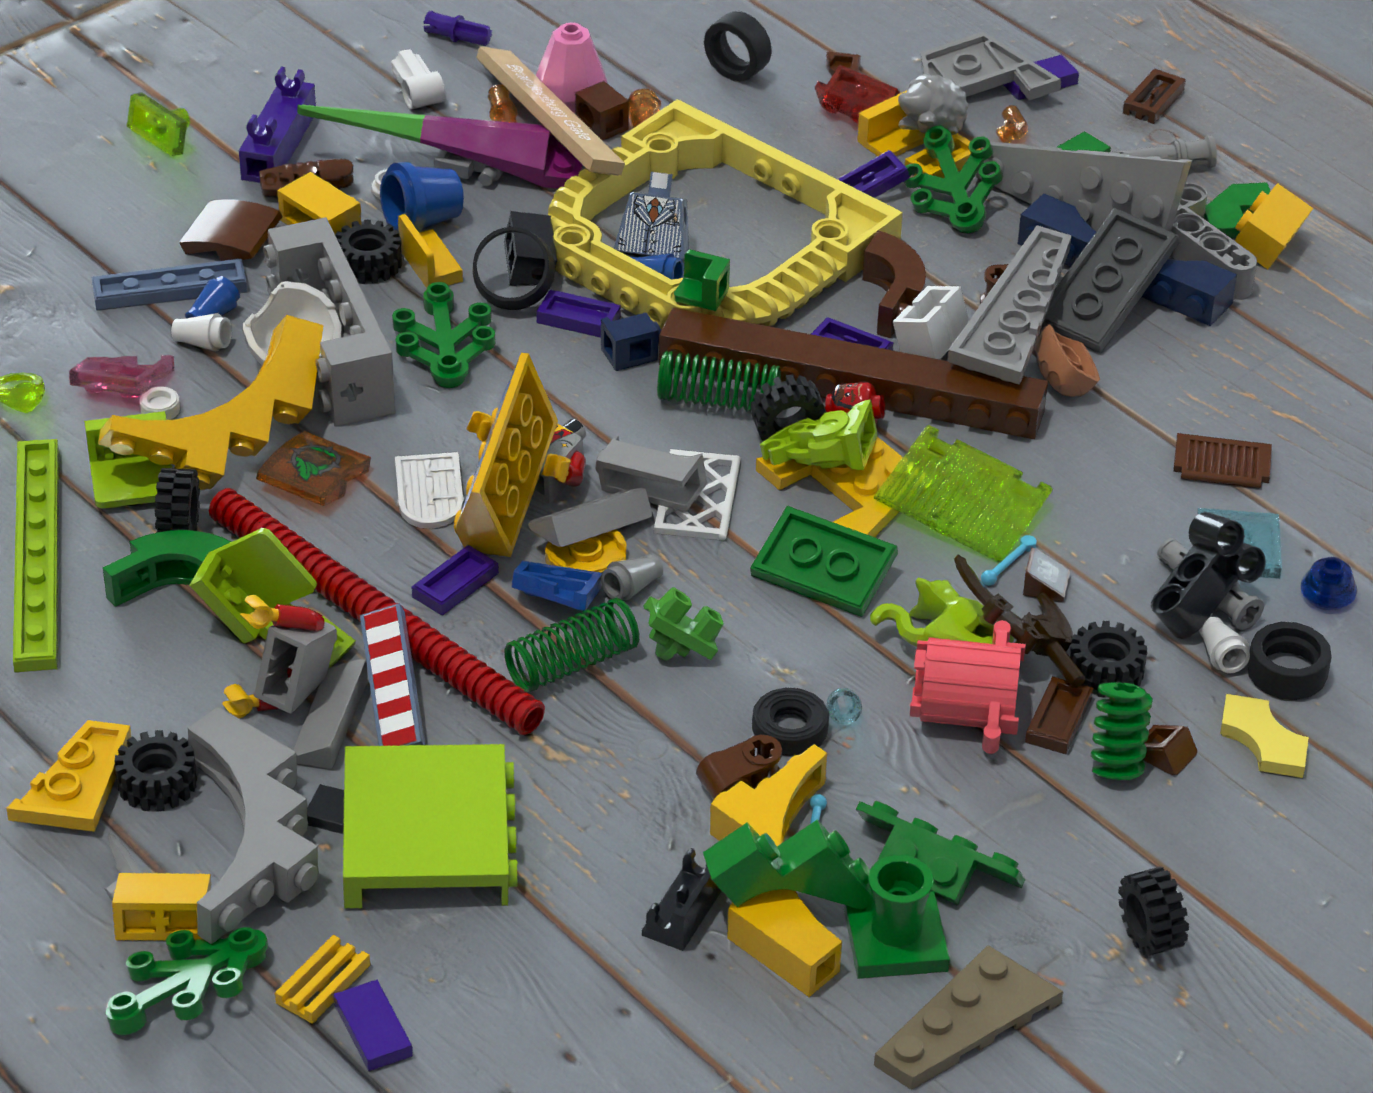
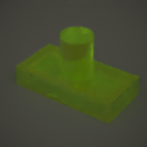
(158, 124)

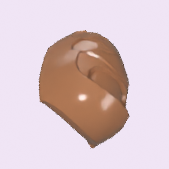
(1065, 363)

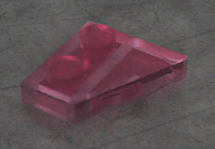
(119, 374)

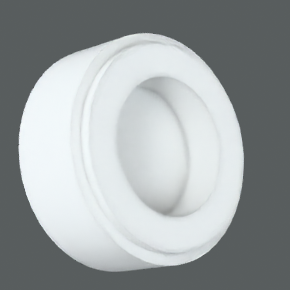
(159, 400)

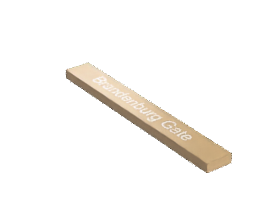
(550, 111)

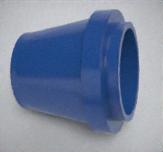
(420, 193)

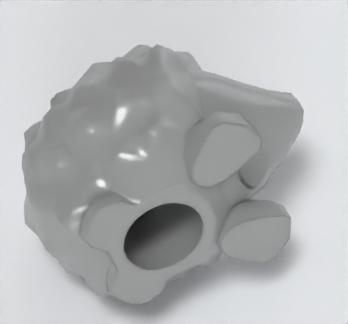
(932, 103)

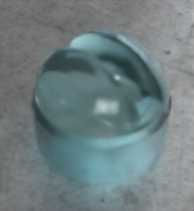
(852, 703)

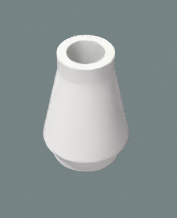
(203, 331)
(1224, 646)

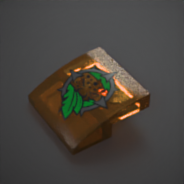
(313, 468)

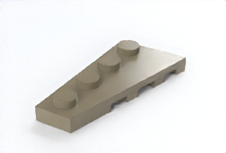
(965, 1015)

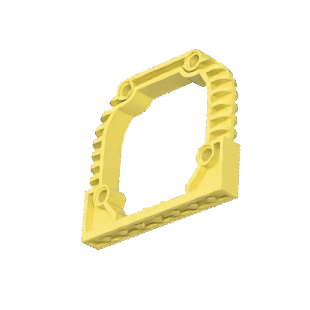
(690, 139)

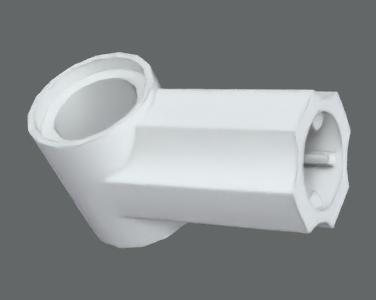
(417, 82)

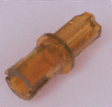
(501, 106)

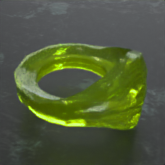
(24, 395)

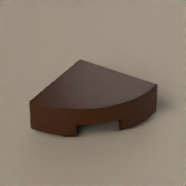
(847, 60)

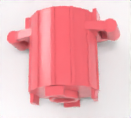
(969, 684)

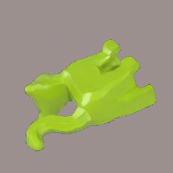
(952, 615)

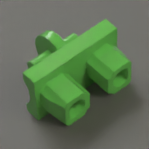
(679, 633)

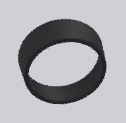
(534, 295)

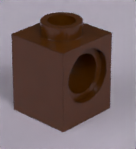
(602, 110)

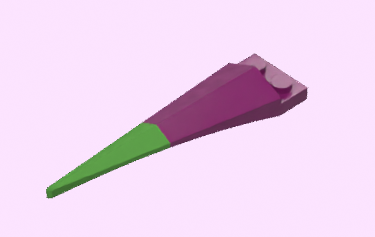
(512, 147)

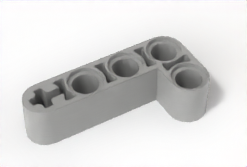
(1205, 242)

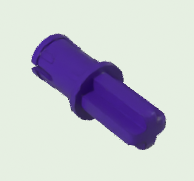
(457, 28)

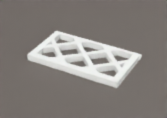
(692, 524)

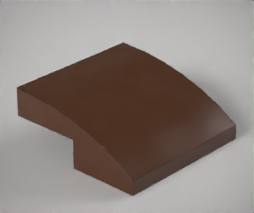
(231, 229)

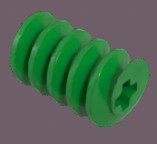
(1124, 731)

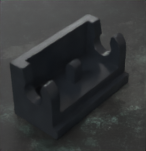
(522, 251)
(682, 906)

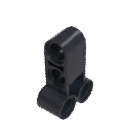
(1206, 574)

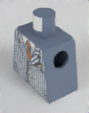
(655, 221)

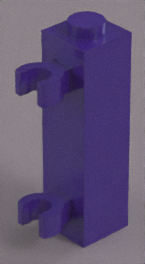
(278, 128)

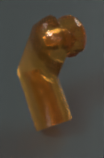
(1014, 127)

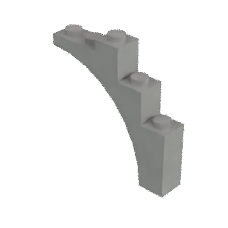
(273, 852)

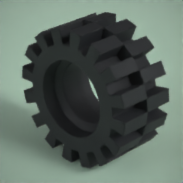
(371, 250)
(781, 397)
(177, 500)
(1112, 643)
(154, 753)
(1153, 911)

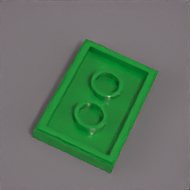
(824, 561)

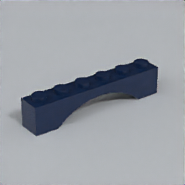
(1187, 287)

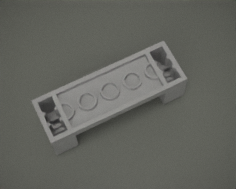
(357, 365)

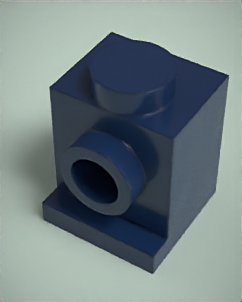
(630, 341)

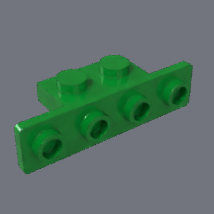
(949, 860)

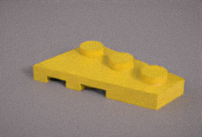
(78, 783)

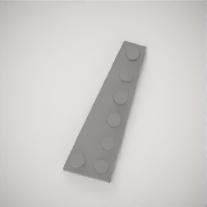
(1010, 317)

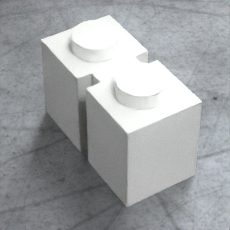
(931, 322)

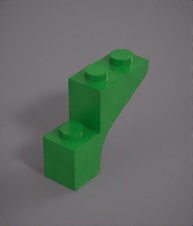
(806, 862)

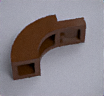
(898, 271)

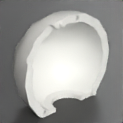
(293, 300)

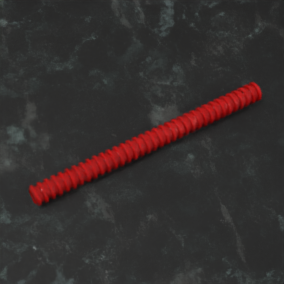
(358, 597)

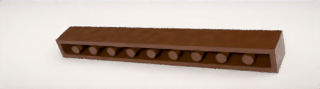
(906, 380)

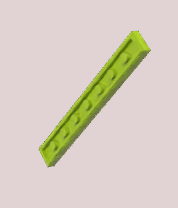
(36, 556)

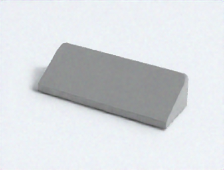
(593, 517)
(331, 714)

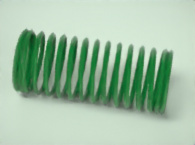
(666, 372)
(610, 628)

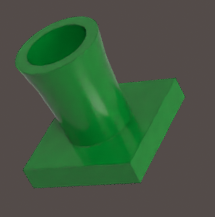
(902, 925)

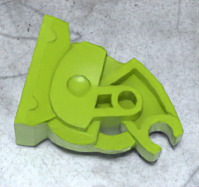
(826, 442)

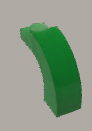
(158, 561)

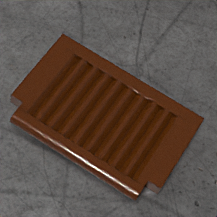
(1222, 460)

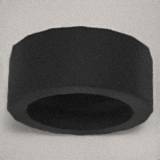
(750, 33)
(1283, 681)

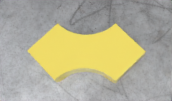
(1254, 726)

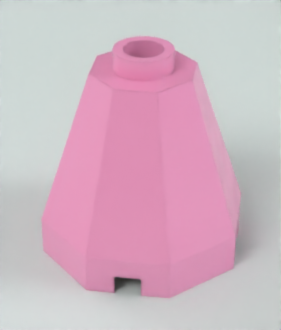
(570, 63)

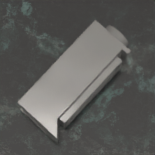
(667, 477)

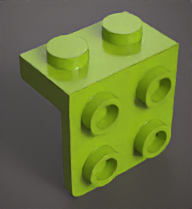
(117, 477)
(246, 567)

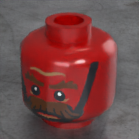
(849, 394)

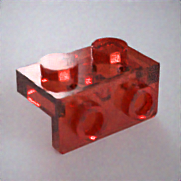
(852, 92)

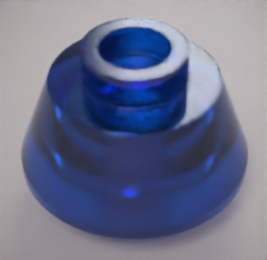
(1329, 584)

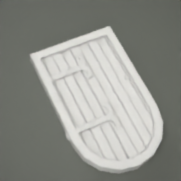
(429, 489)

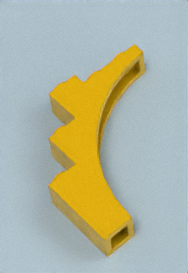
(243, 424)
(777, 923)

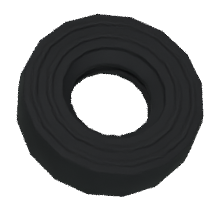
(795, 702)

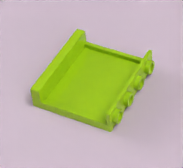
(427, 818)

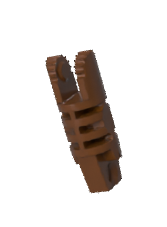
(333, 171)

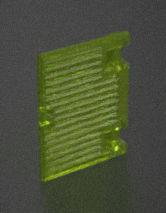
(967, 492)

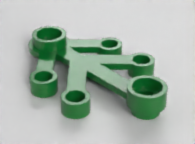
(967, 212)
(447, 367)
(239, 951)

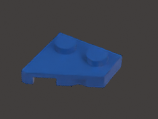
(557, 583)

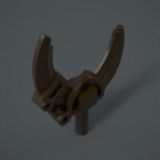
(1043, 634)

